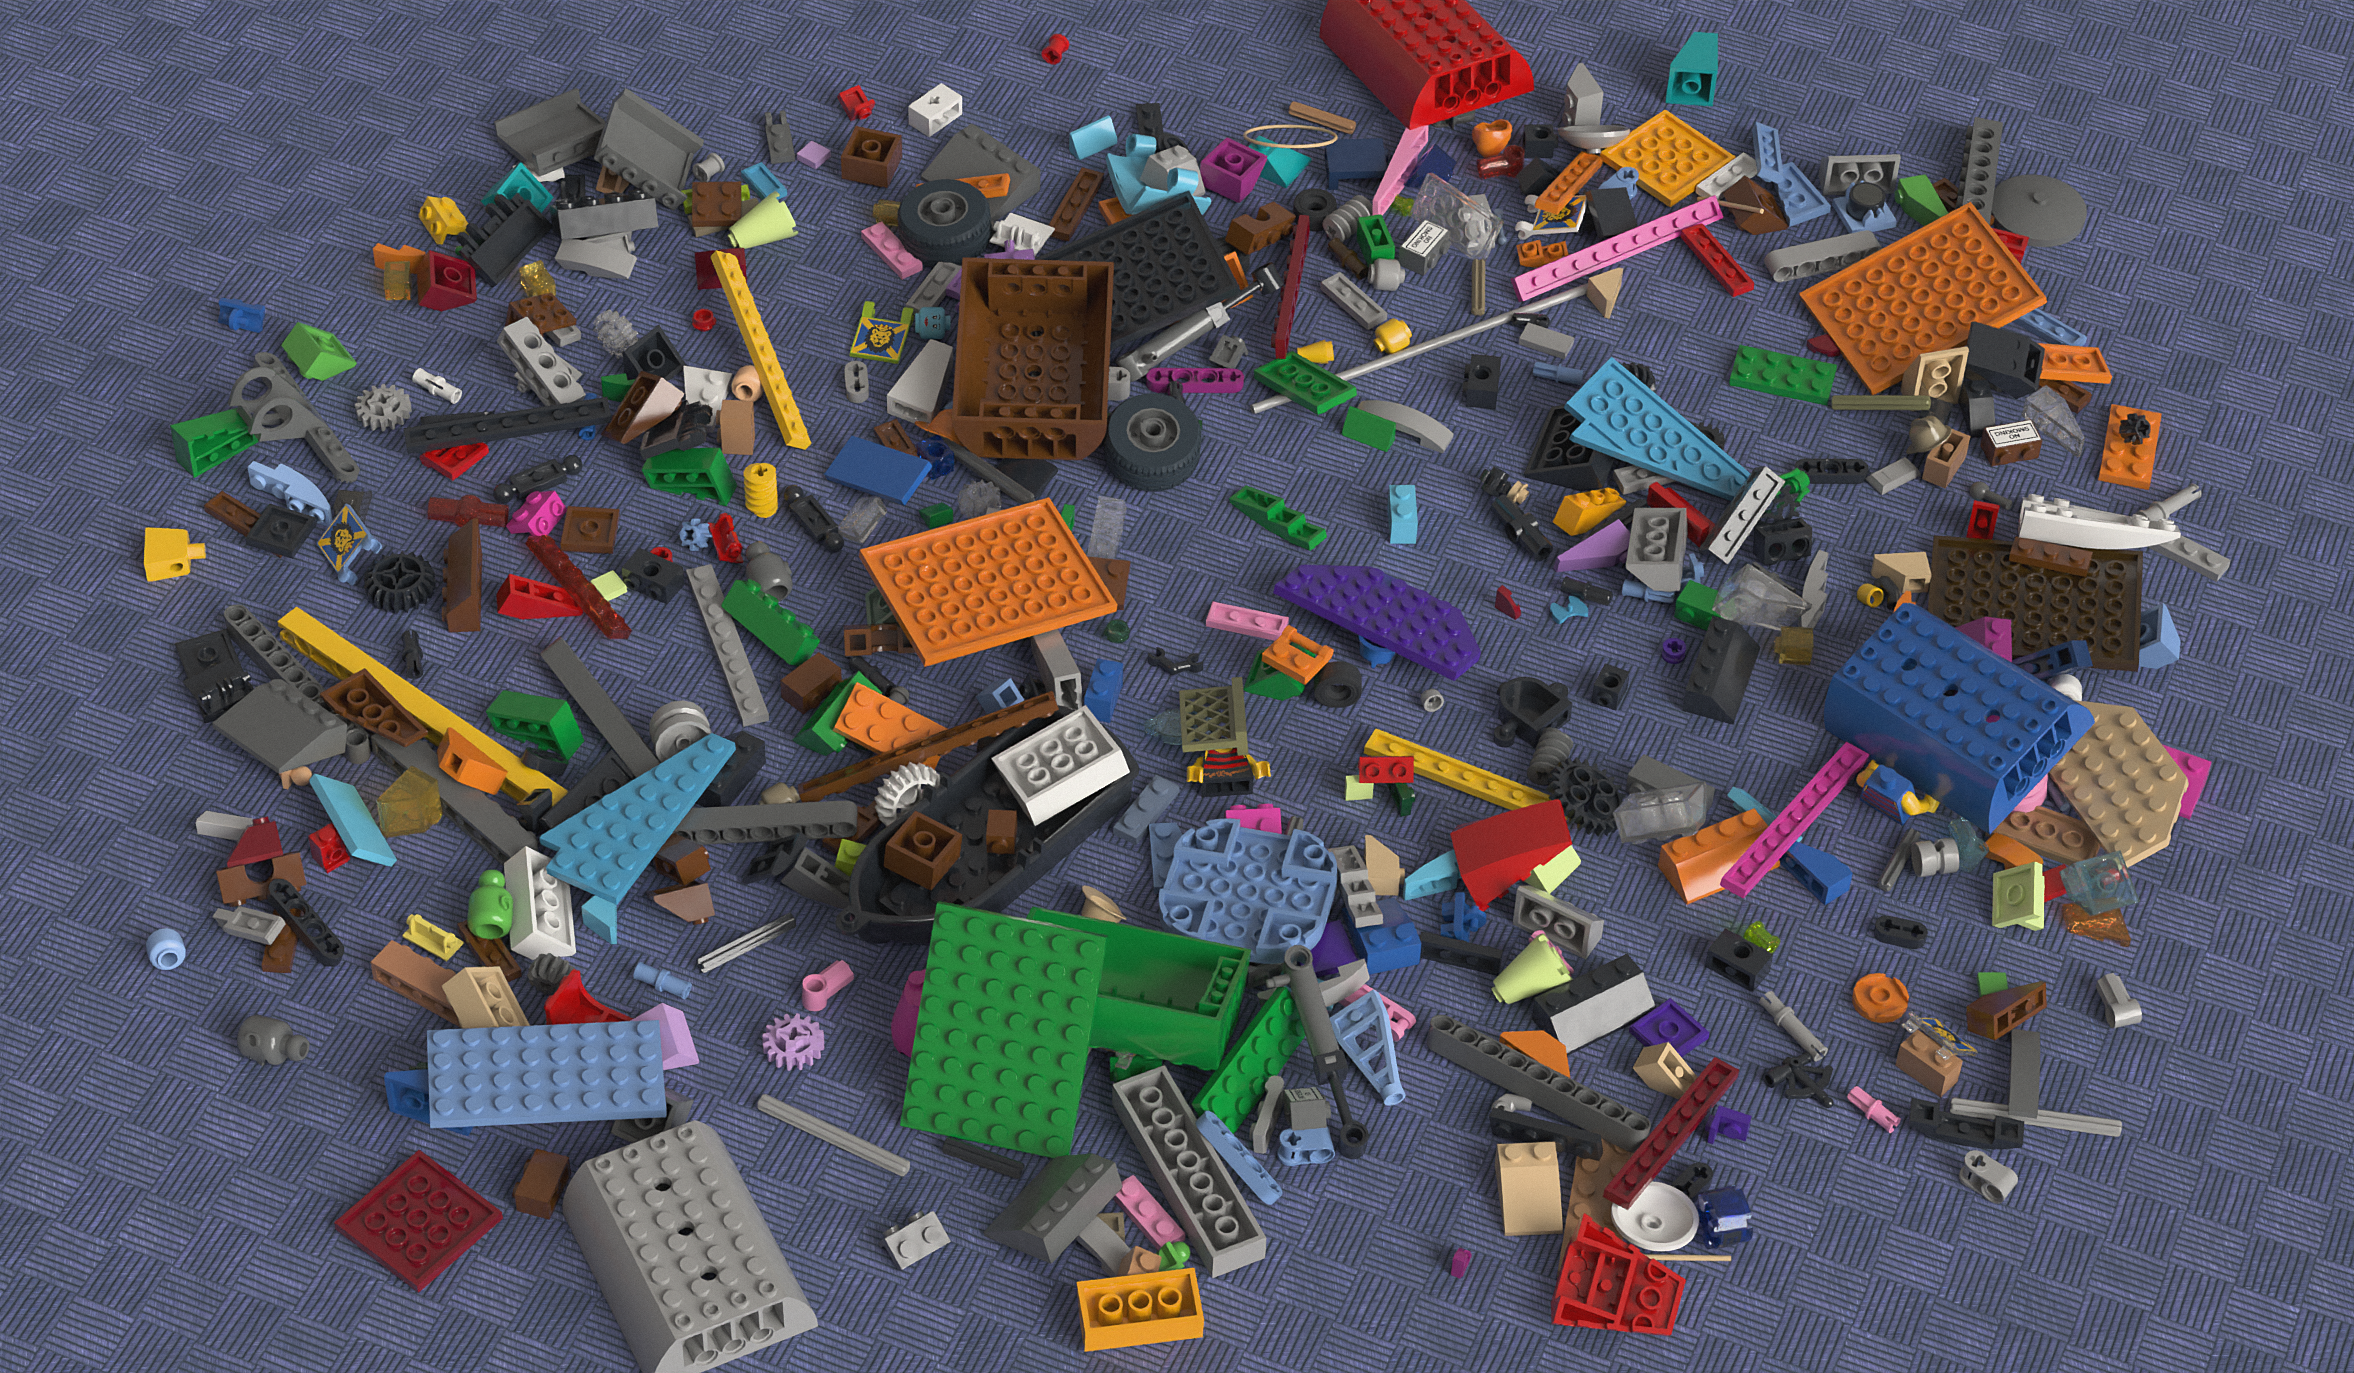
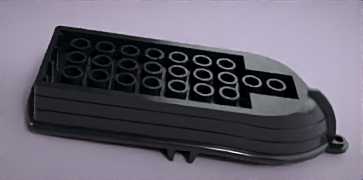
(899, 910)

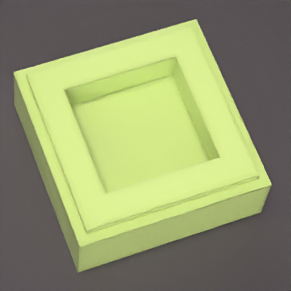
(609, 585)
(1356, 790)

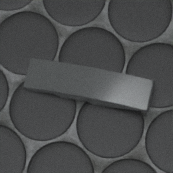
(2024, 1073)

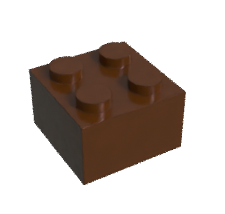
(871, 156)
(923, 850)

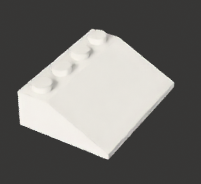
(1061, 765)

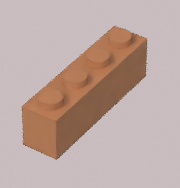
(414, 978)

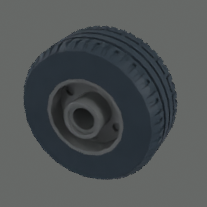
(944, 222)
(1152, 442)

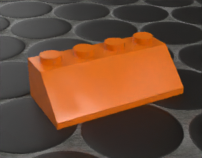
(1701, 860)

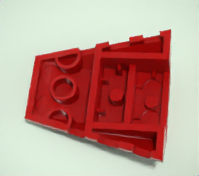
(1508, 847)
(1613, 1285)

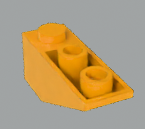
(1587, 509)

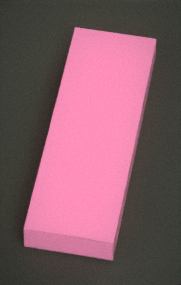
(1246, 621)

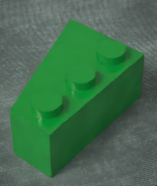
(210, 440)
(693, 472)
(538, 720)

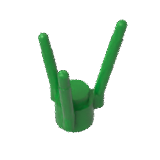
(1798, 480)

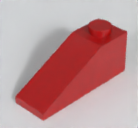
(533, 599)

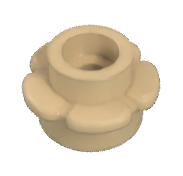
(1518, 492)

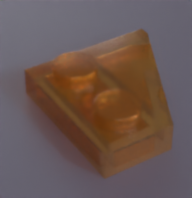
(2098, 926)

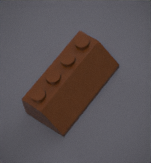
(463, 579)

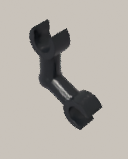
(1175, 668)

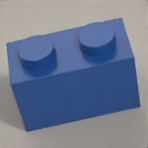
(1104, 689)

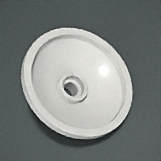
(1658, 1219)

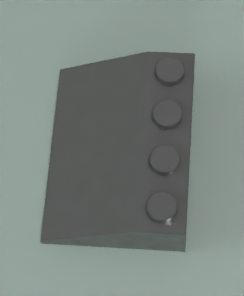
(979, 154)
(283, 727)
(1056, 1205)

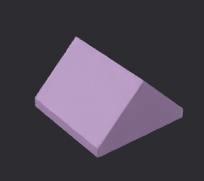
(675, 1036)

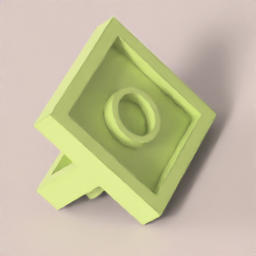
(2019, 897)

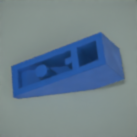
(1817, 871)

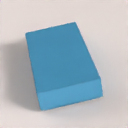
(763, 181)

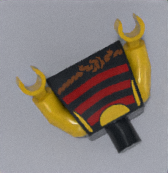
(1226, 773)

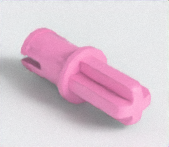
(1873, 1109)

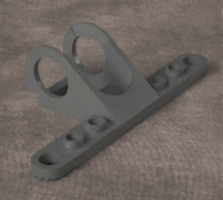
(293, 414)

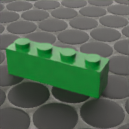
(770, 622)

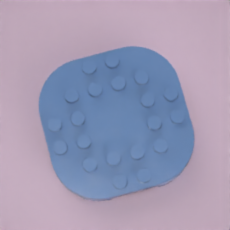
(1249, 888)

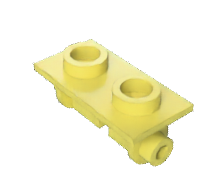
(431, 937)

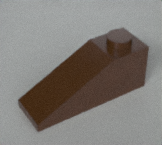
(2004, 1010)

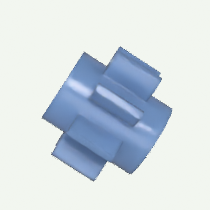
(695, 534)

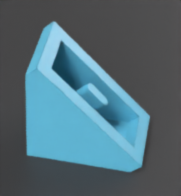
(601, 918)

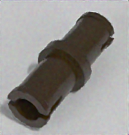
(1348, 258)

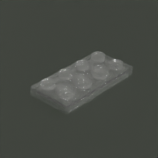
(1470, 224)

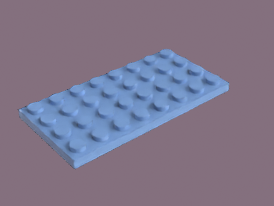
(545, 1074)

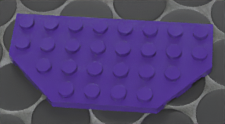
(1386, 613)

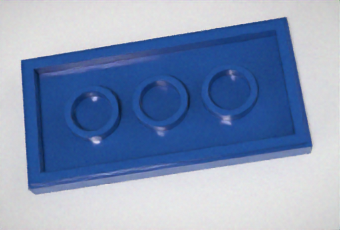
(878, 470)

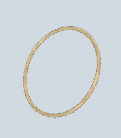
(1290, 146)

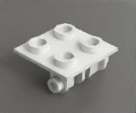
(1023, 231)

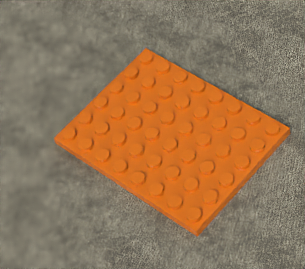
(1921, 296)
(987, 581)

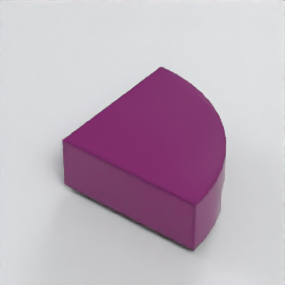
(1460, 1262)

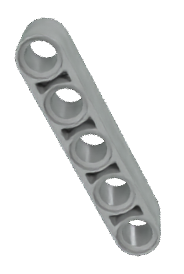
(1820, 256)

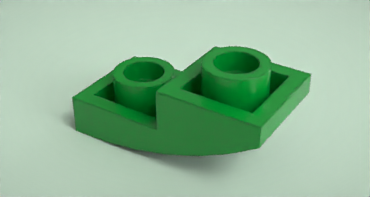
(615, 386)

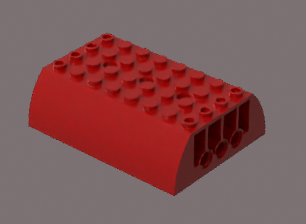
(1425, 56)

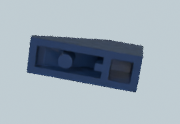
(2056, 660)

